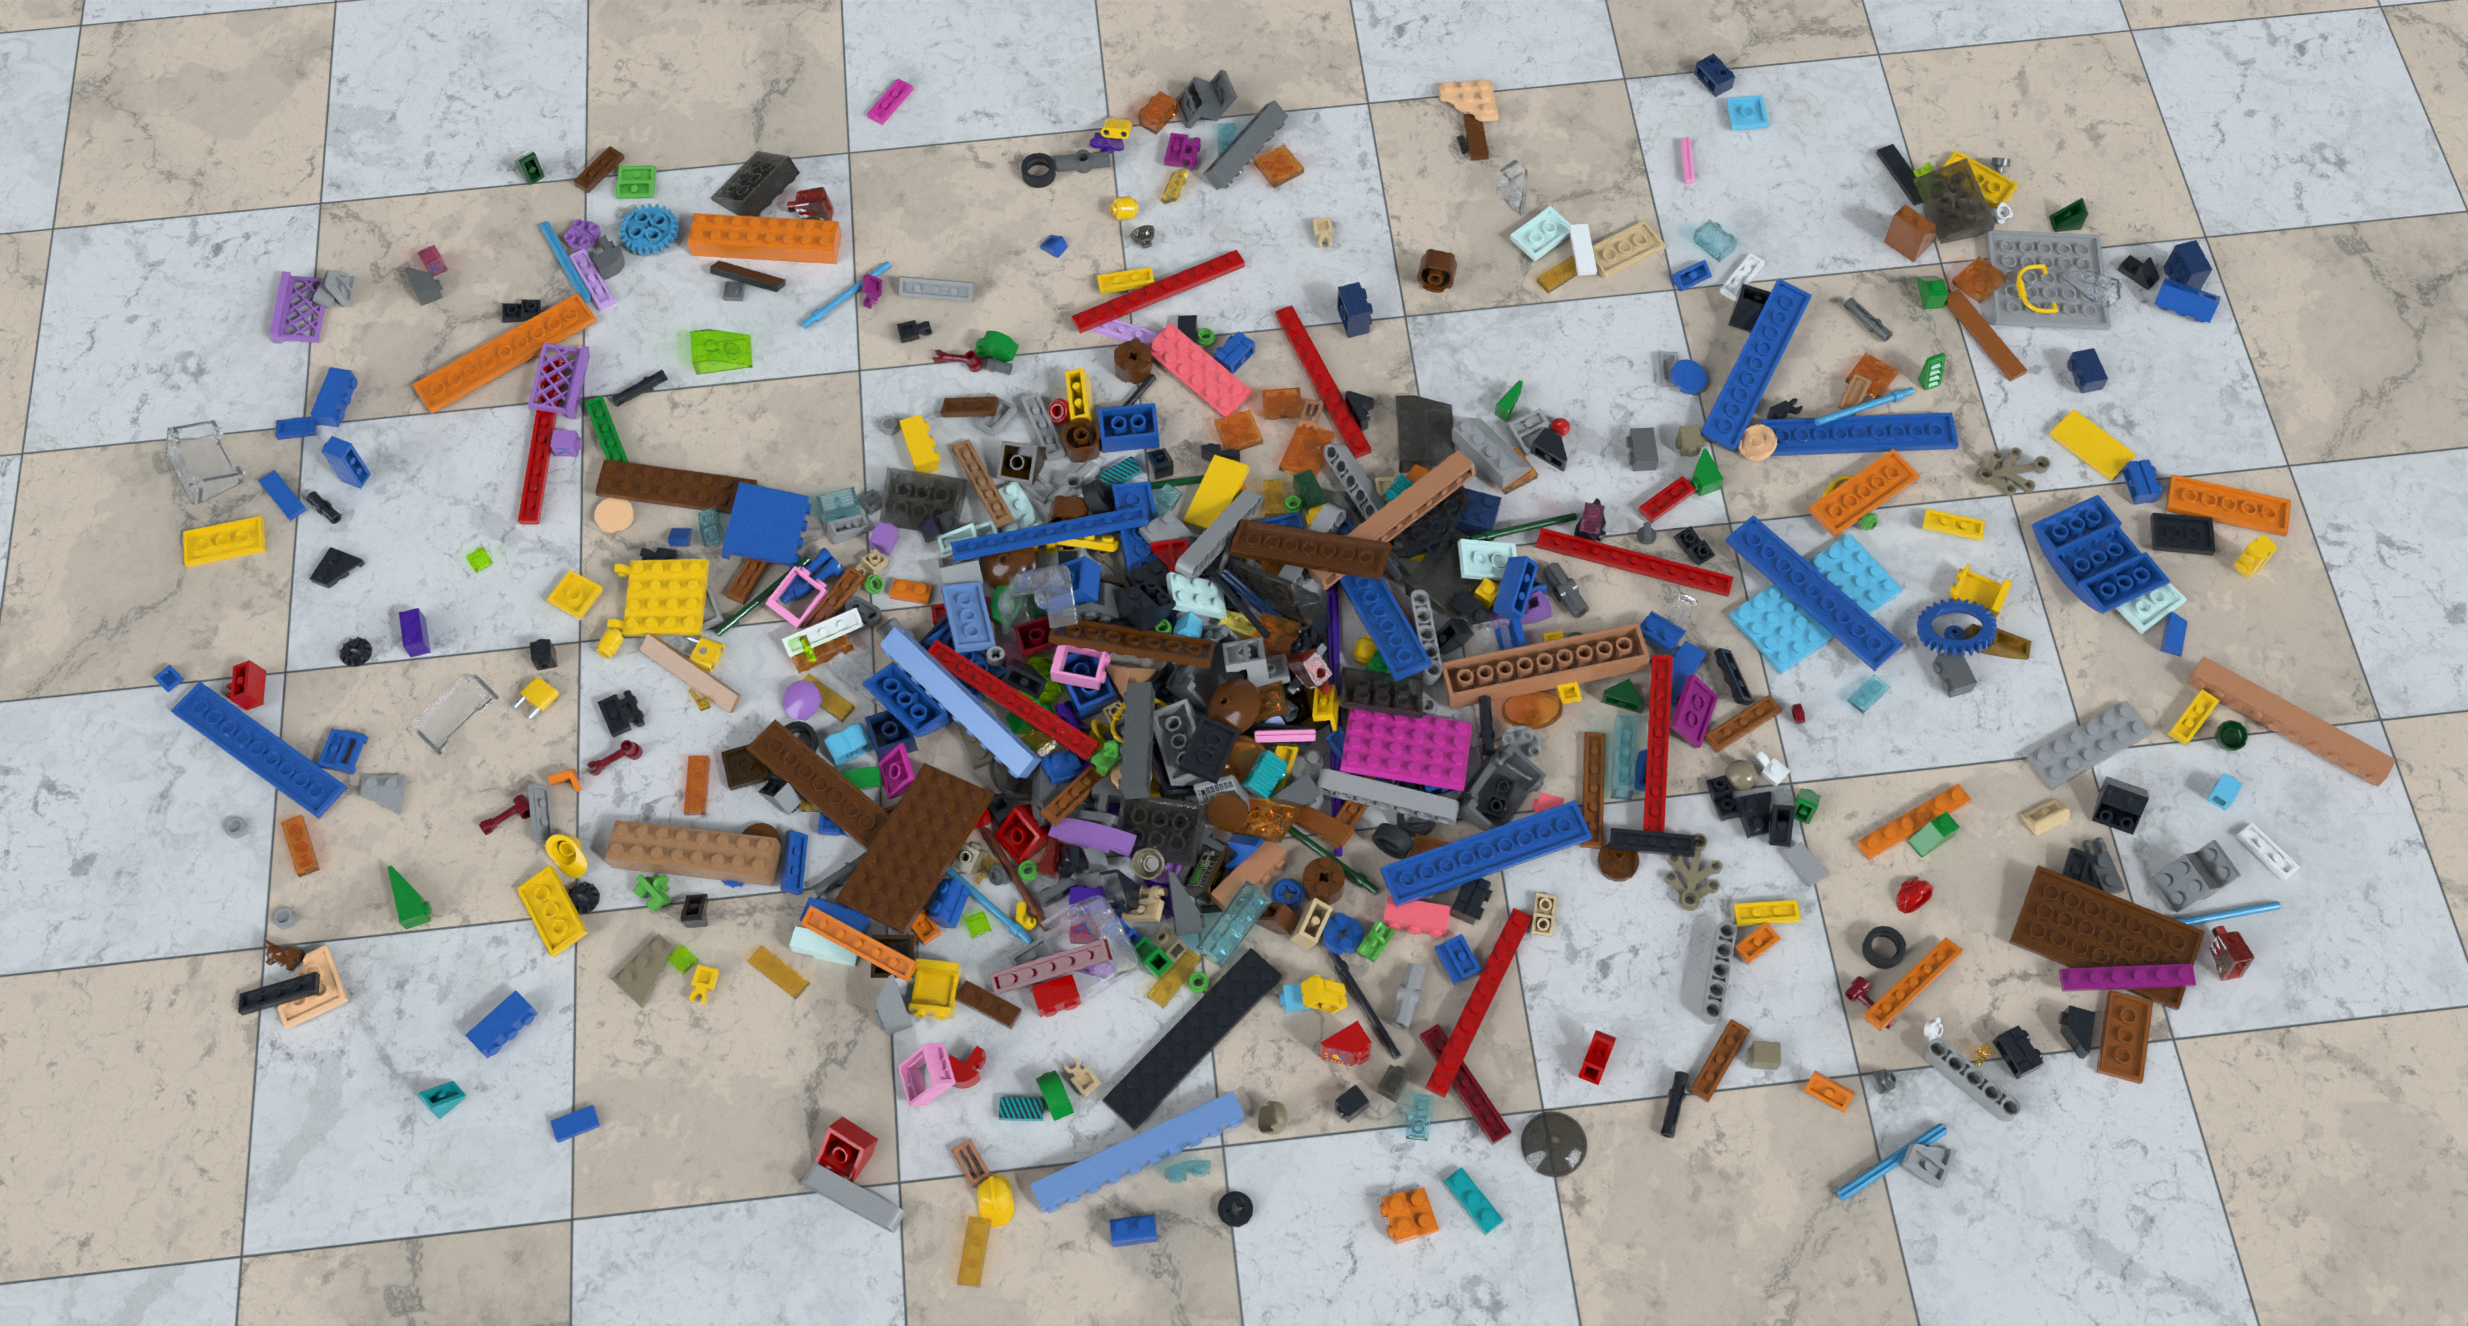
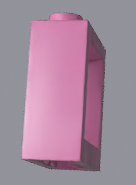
(804, 573)
(1058, 675)
(939, 1070)

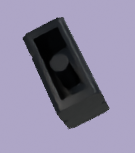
(1470, 900)
(2018, 1052)

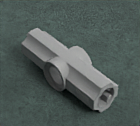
(1081, 477)
(1408, 996)

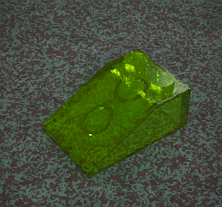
(720, 351)

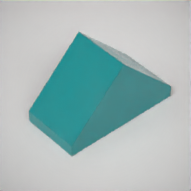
(442, 1098)

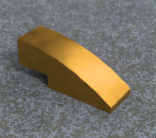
(2004, 644)

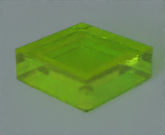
(479, 559)
(807, 649)
(978, 924)
(682, 960)

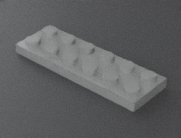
(2088, 745)

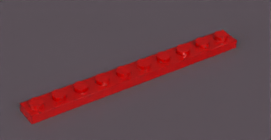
(1158, 291)
(1323, 382)
(539, 455)
(1634, 562)
(1014, 701)
(1657, 744)
(1478, 1003)

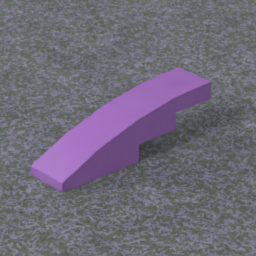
(1093, 835)

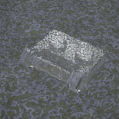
(1486, 637)

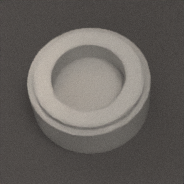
(889, 425)
(236, 827)
(284, 918)

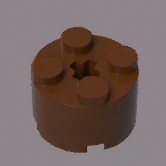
(1437, 270)
(1133, 361)
(1081, 440)
(1067, 508)
(1324, 870)

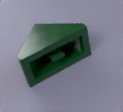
(2070, 217)
(1623, 696)

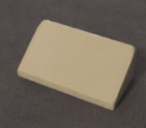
(2046, 816)

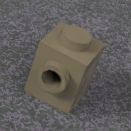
(1689, 441)
(969, 858)
(1169, 943)

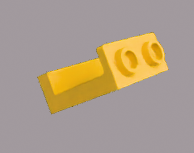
(1980, 589)
(935, 989)

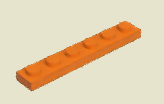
(1912, 822)
(859, 943)
(1912, 984)

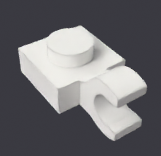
(1772, 771)

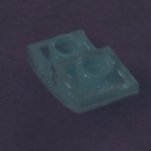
(1226, 135)
(1166, 499)
(709, 526)
(1868, 694)
(1419, 1117)
(1179, 1172)

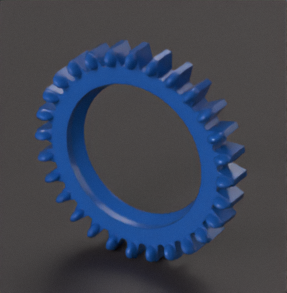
(1931, 638)

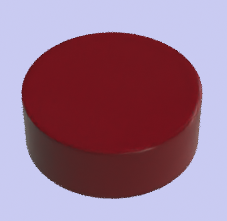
(1798, 713)

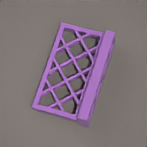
(283, 310)
(576, 379)

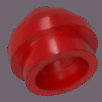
(1560, 426)

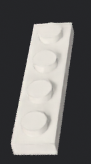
(824, 631)

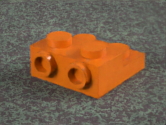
(1408, 1215)

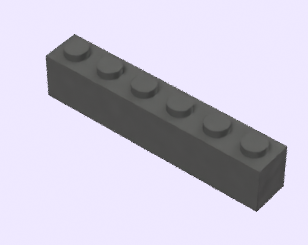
(1245, 145)
(1137, 740)

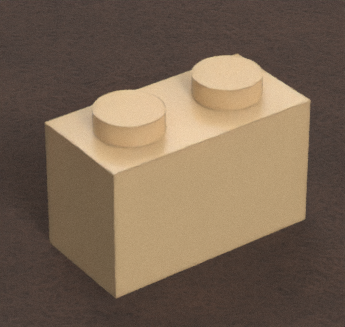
(1311, 923)

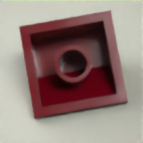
(1034, 636)

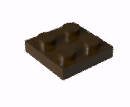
(743, 768)

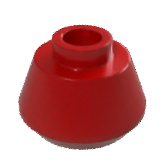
(1059, 411)

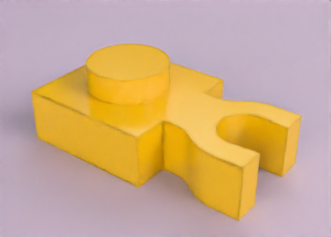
(703, 981)

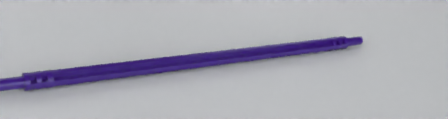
(1334, 666)

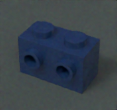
(1714, 75)
(2087, 370)

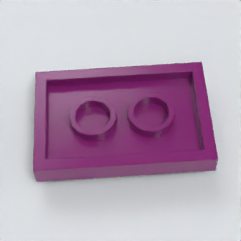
(1694, 711)

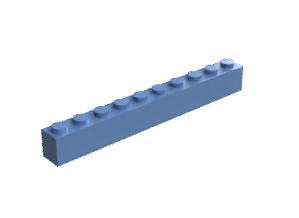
(960, 703)
(1138, 1152)

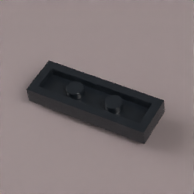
(1733, 677)

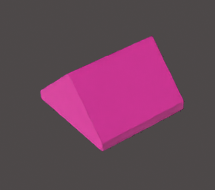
(896, 772)

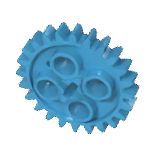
(649, 229)

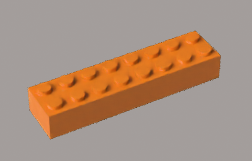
(765, 238)

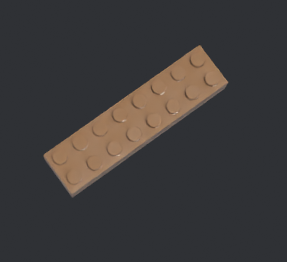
(693, 852)

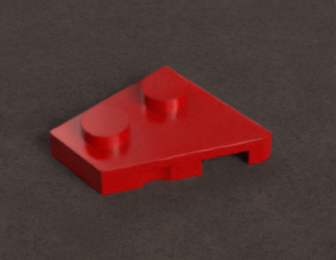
(1169, 551)

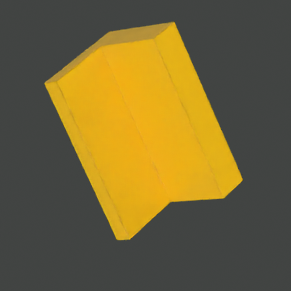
(1326, 707)

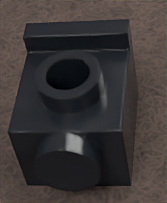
(1000, 802)

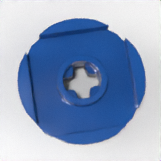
(1344, 924)

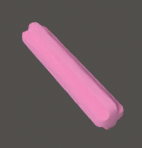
(1687, 160)
(1287, 735)

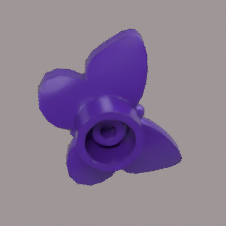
(1106, 144)
(1067, 714)

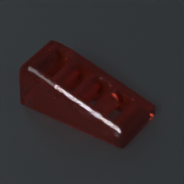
(1048, 862)

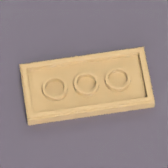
(1626, 248)

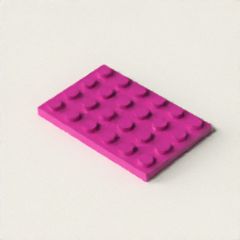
(1407, 748)

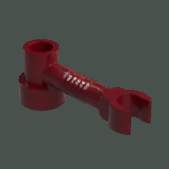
(970, 358)
(628, 749)
(521, 807)
(1858, 991)

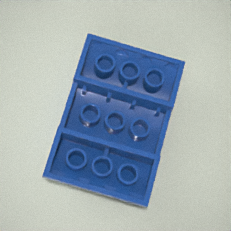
(2097, 556)
(910, 702)

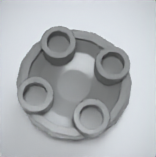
(1524, 739)

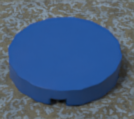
(1688, 376)

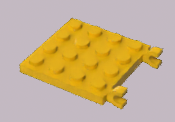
(663, 597)

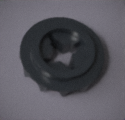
(355, 659)
(592, 895)
(1242, 1201)

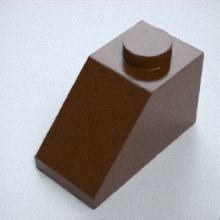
(1278, 919)

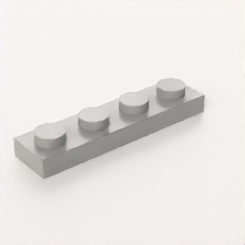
(936, 288)
(1043, 426)

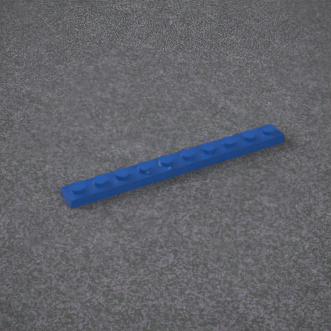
(1049, 533)

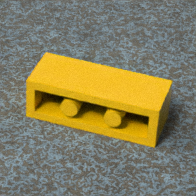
(1079, 394)
(920, 444)

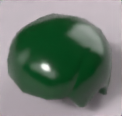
(2231, 735)

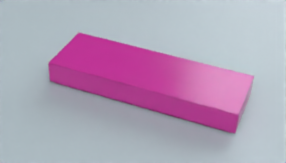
(890, 101)

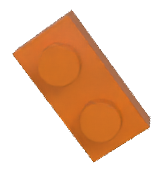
(911, 591)
(1757, 943)
(1829, 1091)

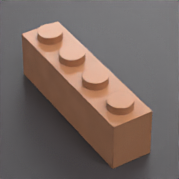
(1255, 869)

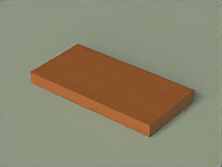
(2124, 1037)

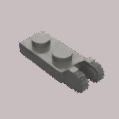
(2104, 867)

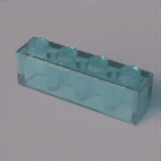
(1623, 757)
(1234, 924)

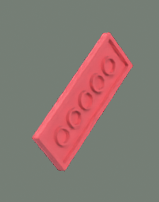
(1198, 371)

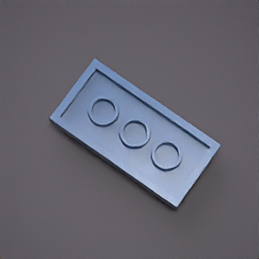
(967, 617)

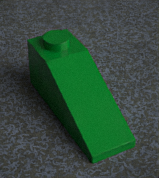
(410, 905)

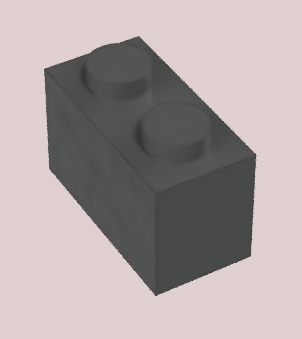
(1642, 448)
(1954, 674)

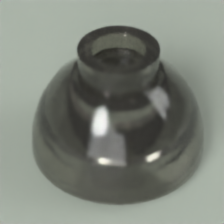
(1143, 236)

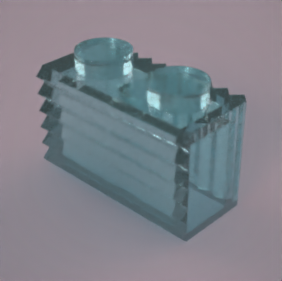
(1714, 240)
(838, 504)

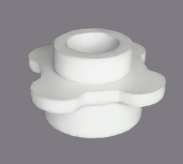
(2007, 213)
(1933, 1028)

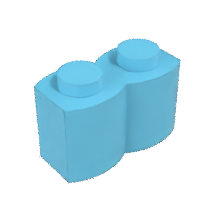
(848, 744)

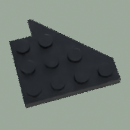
(1435, 527)

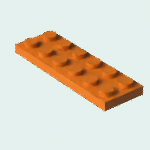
(1863, 493)
(2228, 505)

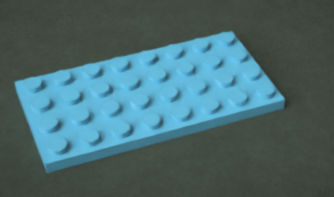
(1790, 634)

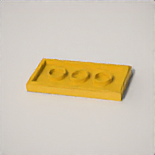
(1993, 185)
(2092, 444)
(1216, 491)
(224, 541)
(552, 910)

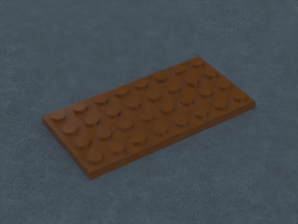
(914, 848)
(2097, 929)

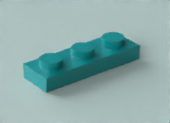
(1473, 1201)

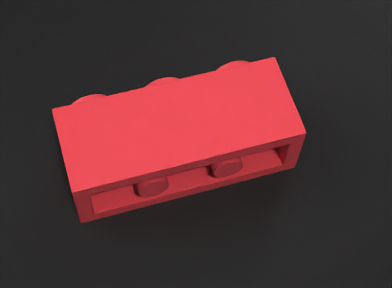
(1417, 918)

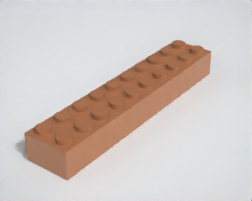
(1545, 665)

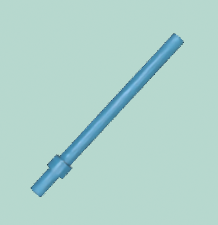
(818, 315)
(1894, 396)
(2200, 919)
(1014, 928)

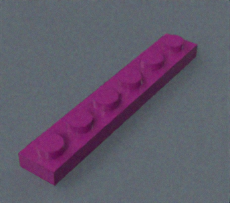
(2127, 977)

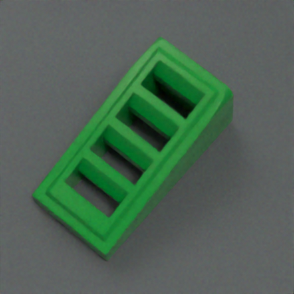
(1932, 372)
(1508, 401)

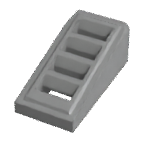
(843, 535)

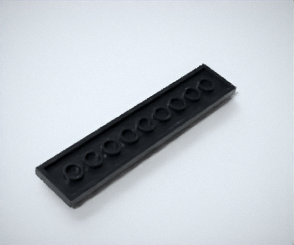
(1192, 1039)

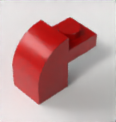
(1597, 1057)
(966, 1073)

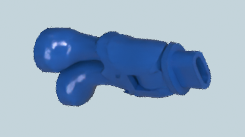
(800, 587)

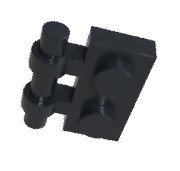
(615, 716)

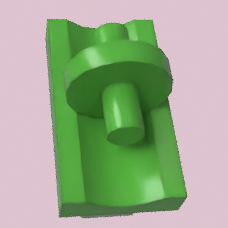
(1107, 757)
(654, 887)
(1376, 941)

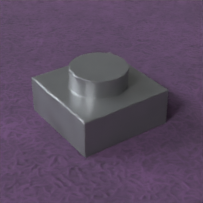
(734, 291)

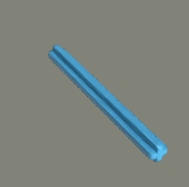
(565, 261)
(1888, 1163)

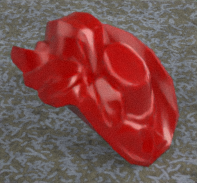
(1913, 895)

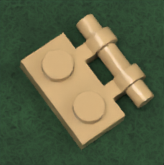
(1148, 909)

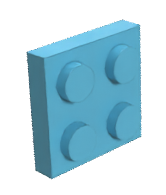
(1747, 112)

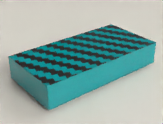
(1120, 472)
(1021, 1109)

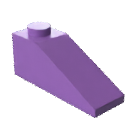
(1537, 609)

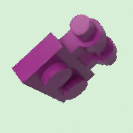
(1176, 151)

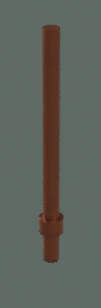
(1035, 910)

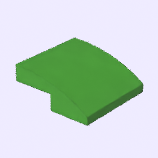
(636, 182)

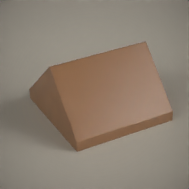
(1129, 674)

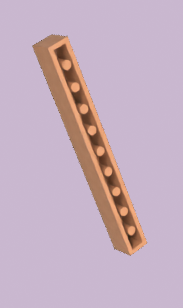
(1408, 507)
(2292, 722)

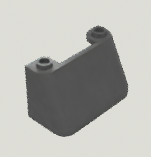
(1201, 683)
(1507, 762)

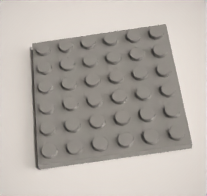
(2058, 251)

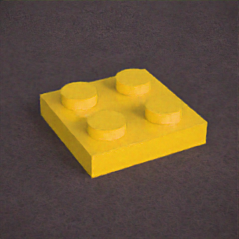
(574, 594)

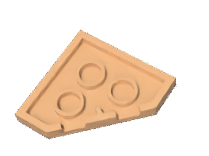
(1472, 97)
(330, 991)

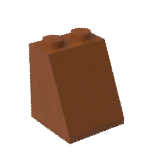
(1910, 233)

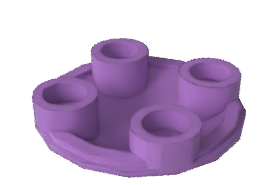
(582, 234)
(801, 700)

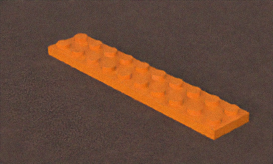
(504, 353)

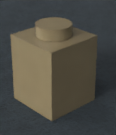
(1764, 1055)

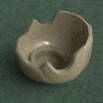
(1741, 775)
(1148, 863)
(1272, 1118)

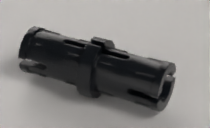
(324, 507)

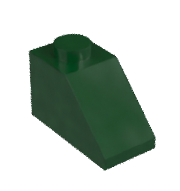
(529, 168)

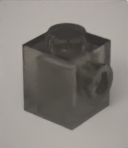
(1393, 1083)

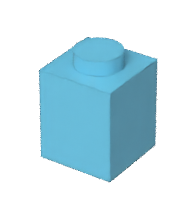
(1188, 625)
(2224, 791)
(1292, 998)

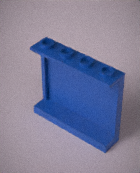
(766, 525)

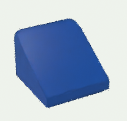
(1054, 245)
(680, 537)
(169, 678)

